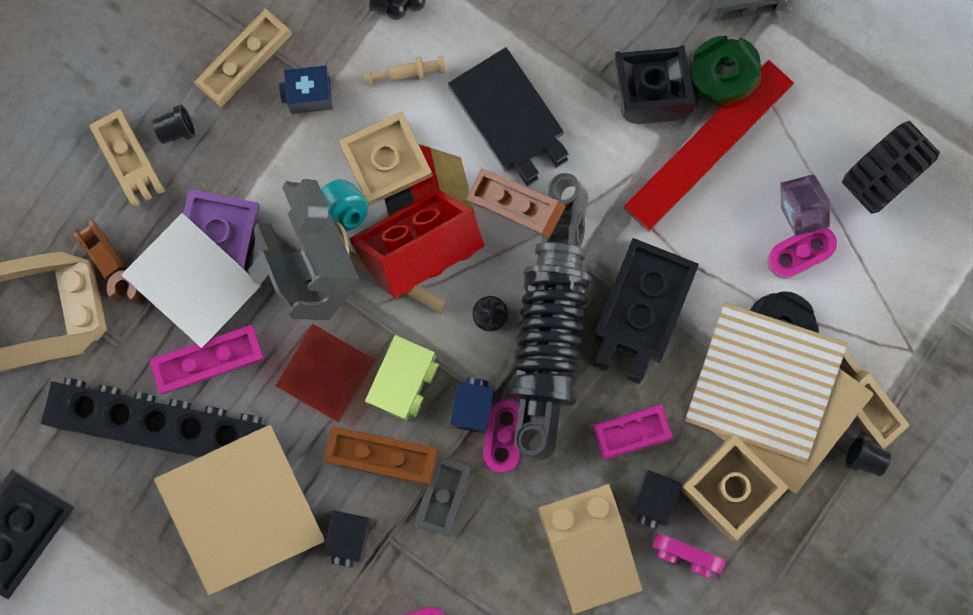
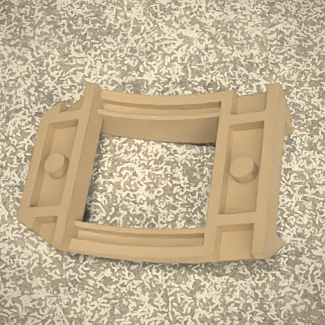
(79, 303)

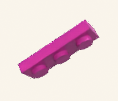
(215, 358)

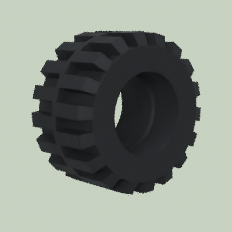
(890, 167)

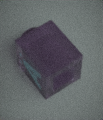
(805, 204)

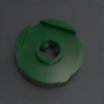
(725, 88)

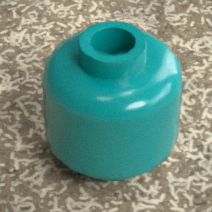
(345, 203)

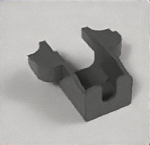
(318, 275)

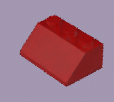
(418, 242)

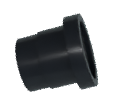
(174, 125)
(867, 456)

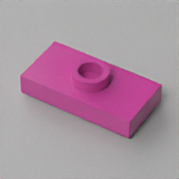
(632, 432)

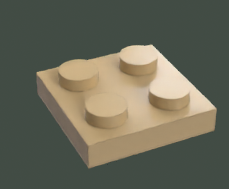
(385, 158)

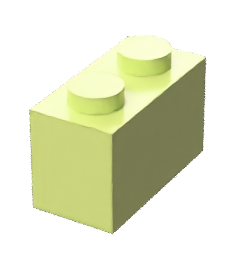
(402, 378)

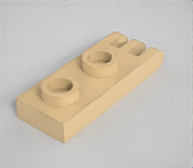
(126, 156)

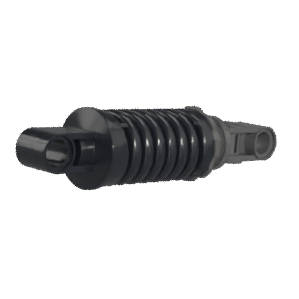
(547, 324)

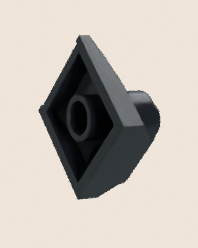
(654, 85)

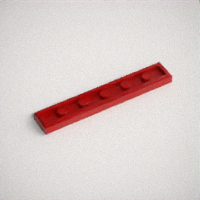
(706, 149)

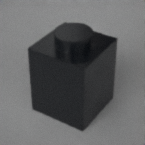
(655, 499)
(347, 538)

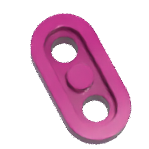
(800, 253)
(501, 436)
(673, 550)

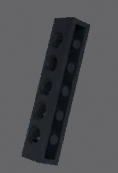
(63, 413)

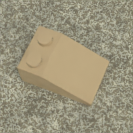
(590, 548)

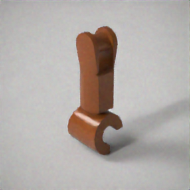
(107, 263)

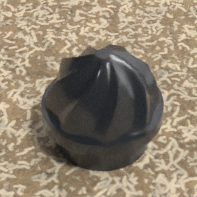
(490, 313)

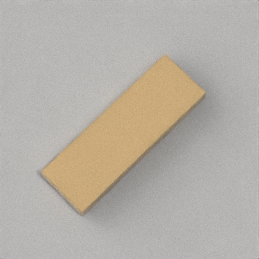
(242, 58)

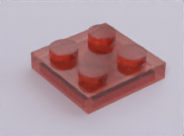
(325, 373)

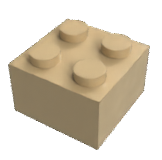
(733, 488)

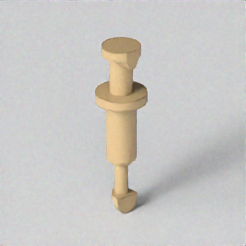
(408, 70)

